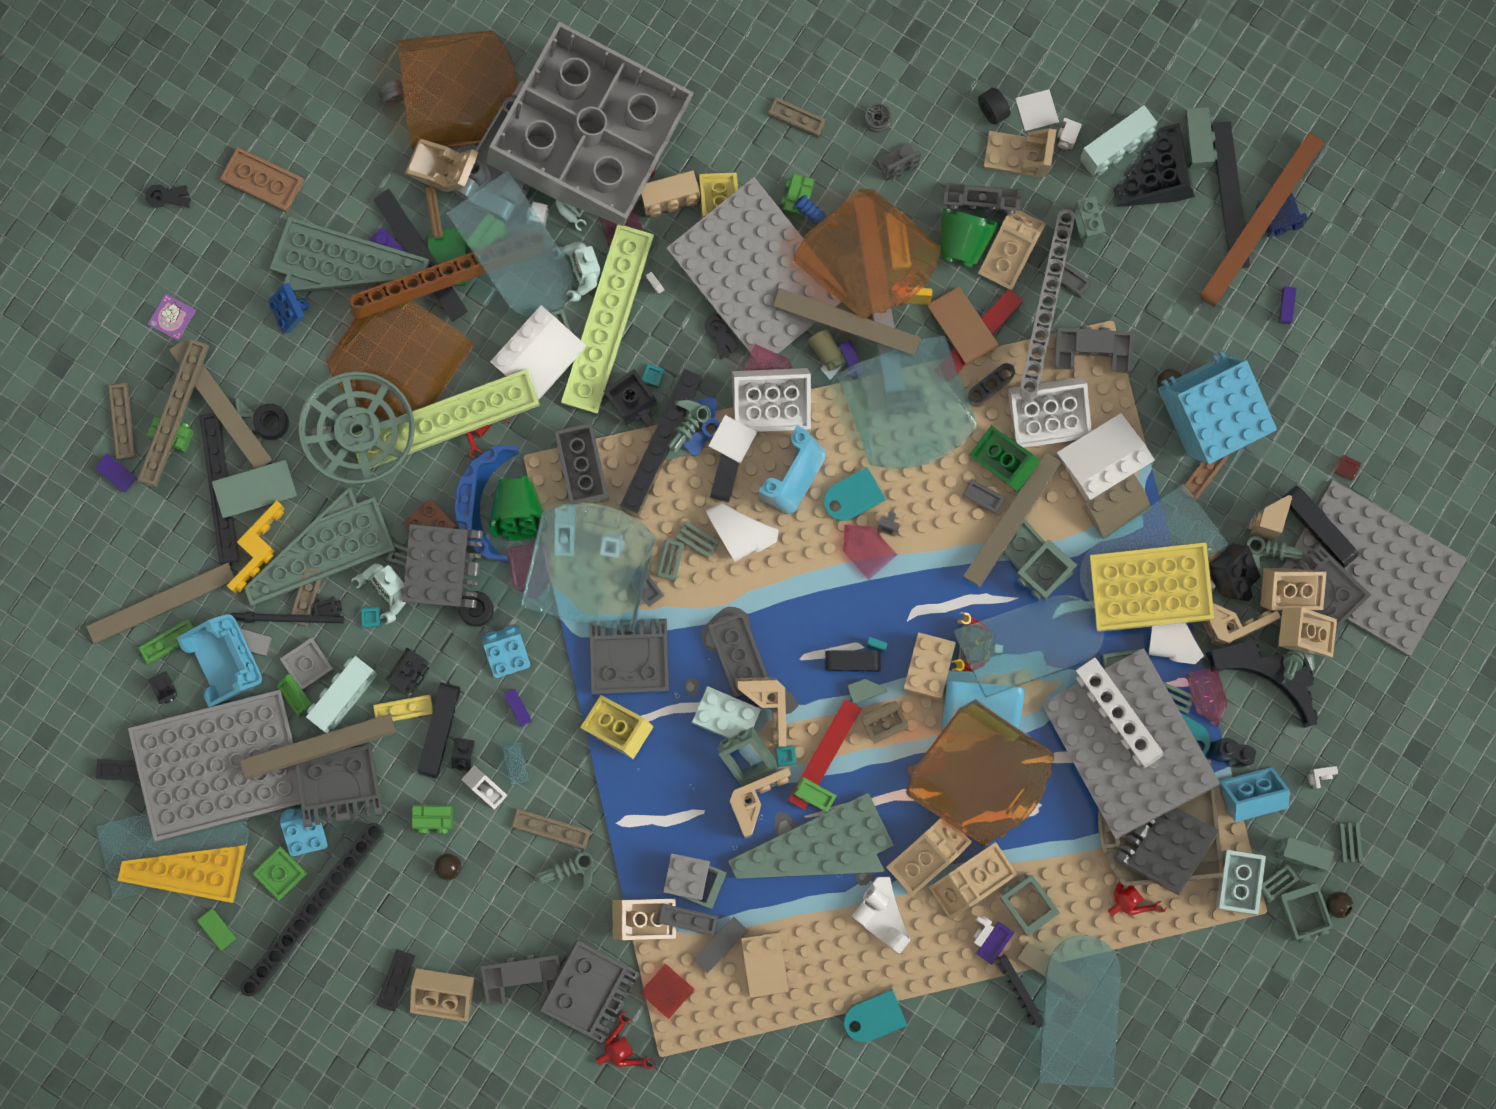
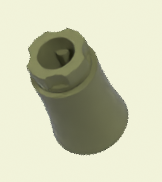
(826, 349)

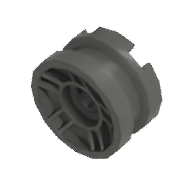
(391, 93)
(879, 110)

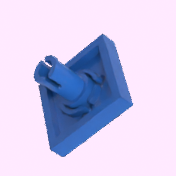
(287, 308)

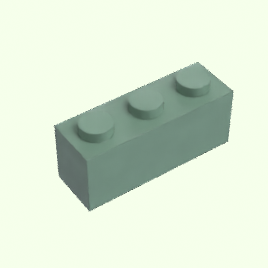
(1199, 137)

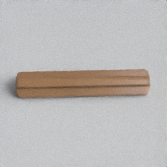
(434, 212)

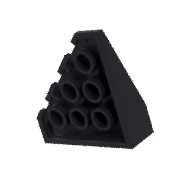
(1160, 174)

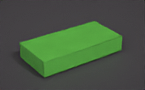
(294, 694)
(814, 794)
(217, 929)

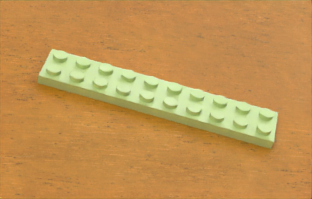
(607, 318)
(462, 414)

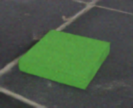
(279, 873)

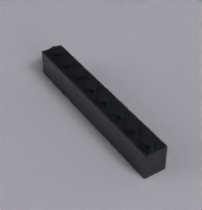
(658, 447)

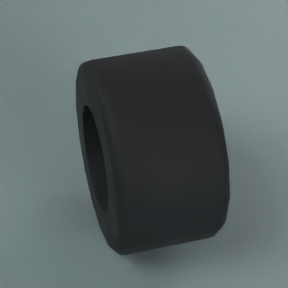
(994, 106)
(270, 409)
(484, 618)

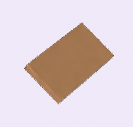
(262, 179)
(962, 326)

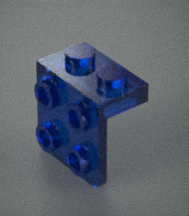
(1286, 219)

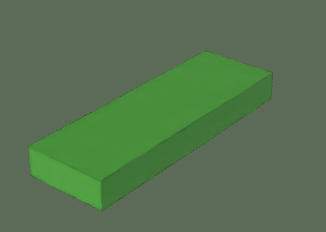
(164, 643)

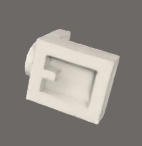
(1324, 773)
(982, 934)

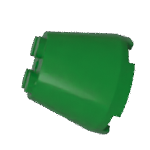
(964, 236)
(515, 510)

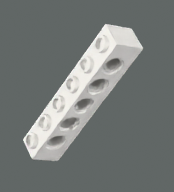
(1141, 757)

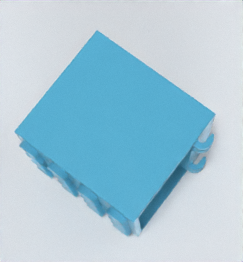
(1217, 408)

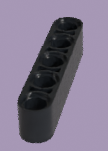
(1321, 527)
(439, 730)

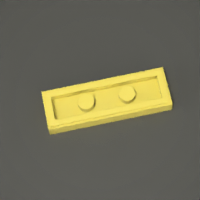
(405, 708)

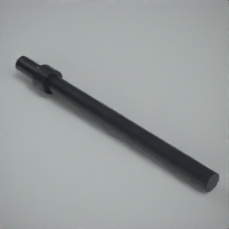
(251, 617)

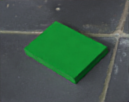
(447, 248)

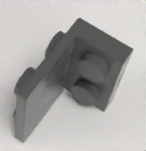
(898, 161)

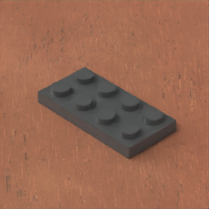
(737, 650)

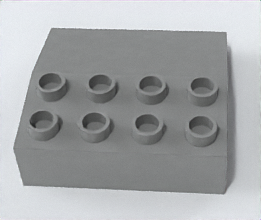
(588, 126)

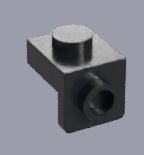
(328, 607)
(163, 688)
(462, 754)

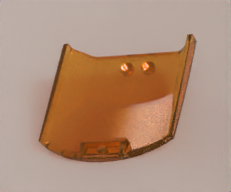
(454, 85)
(868, 254)
(405, 348)
(981, 774)

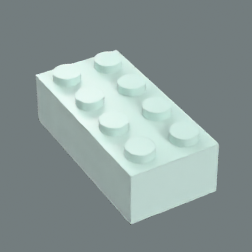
(1118, 141)
(341, 695)

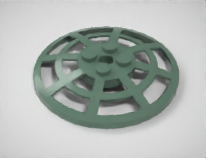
(356, 417)

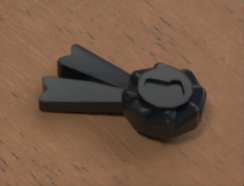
(158, 196)
(717, 328)

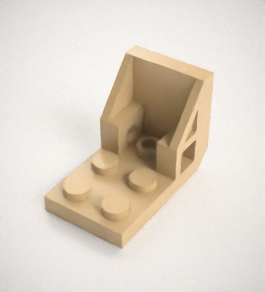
(1021, 154)
(440, 166)
(1012, 248)
(1225, 618)
(758, 690)
(748, 813)
(928, 855)
(973, 881)

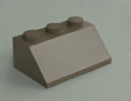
(1117, 505)

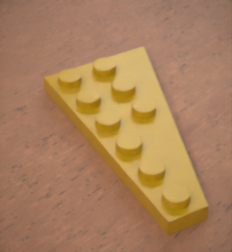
(198, 873)

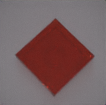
(667, 991)

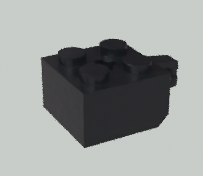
(634, 409)
(1235, 572)
(408, 672)

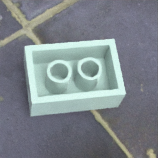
(724, 714)
(1241, 883)

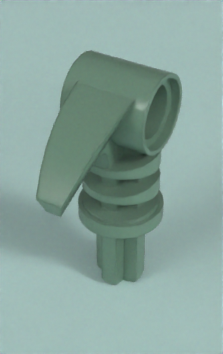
(695, 414)
(1275, 550)
(1294, 661)
(566, 868)

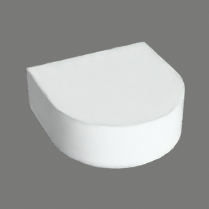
(655, 283)

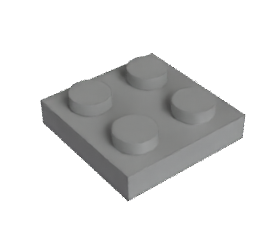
(307, 664)
(686, 876)

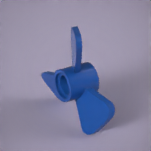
(699, 439)

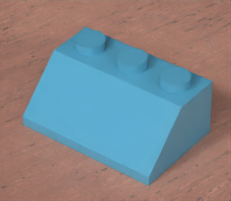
(1254, 794)

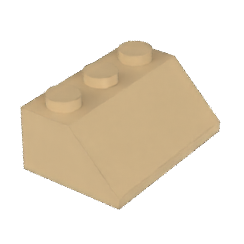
(1271, 520)
(441, 995)

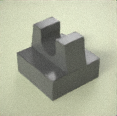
(888, 525)

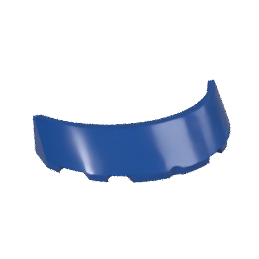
(470, 492)

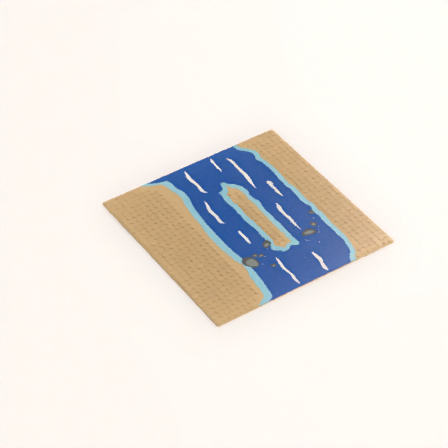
(814, 599)

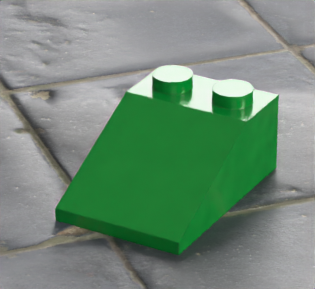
(1004, 458)

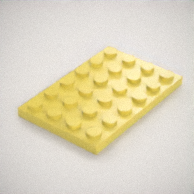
(1152, 587)

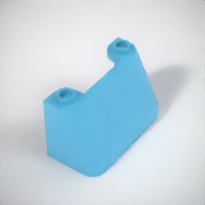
(789, 493)
(222, 657)
(1006, 703)

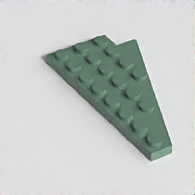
(330, 259)
(334, 542)
(828, 845)

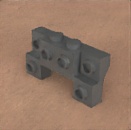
(984, 196)
(1094, 343)
(515, 973)

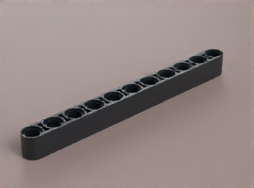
(303, 913)

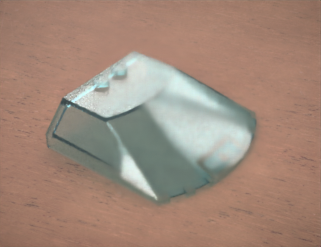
(908, 405)
(589, 566)

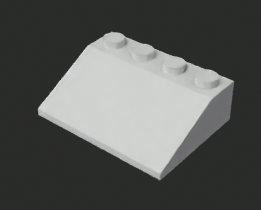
(541, 347)
(772, 399)
(1055, 414)
(1105, 457)

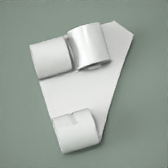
(739, 532)
(1175, 643)
(881, 915)

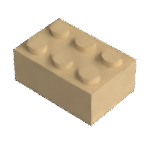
(670, 194)
(929, 666)

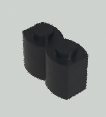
(1231, 752)

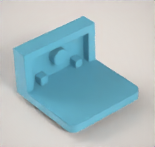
(505, 651)
(301, 839)

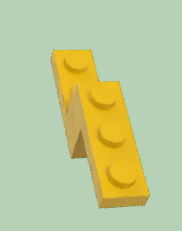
(256, 547)

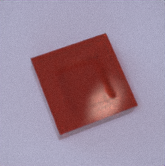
(1347, 468)

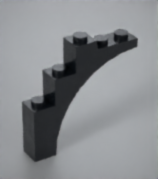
(1246, 658)

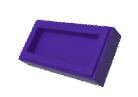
(115, 473)
(995, 943)

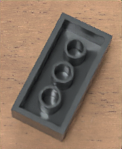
(581, 464)

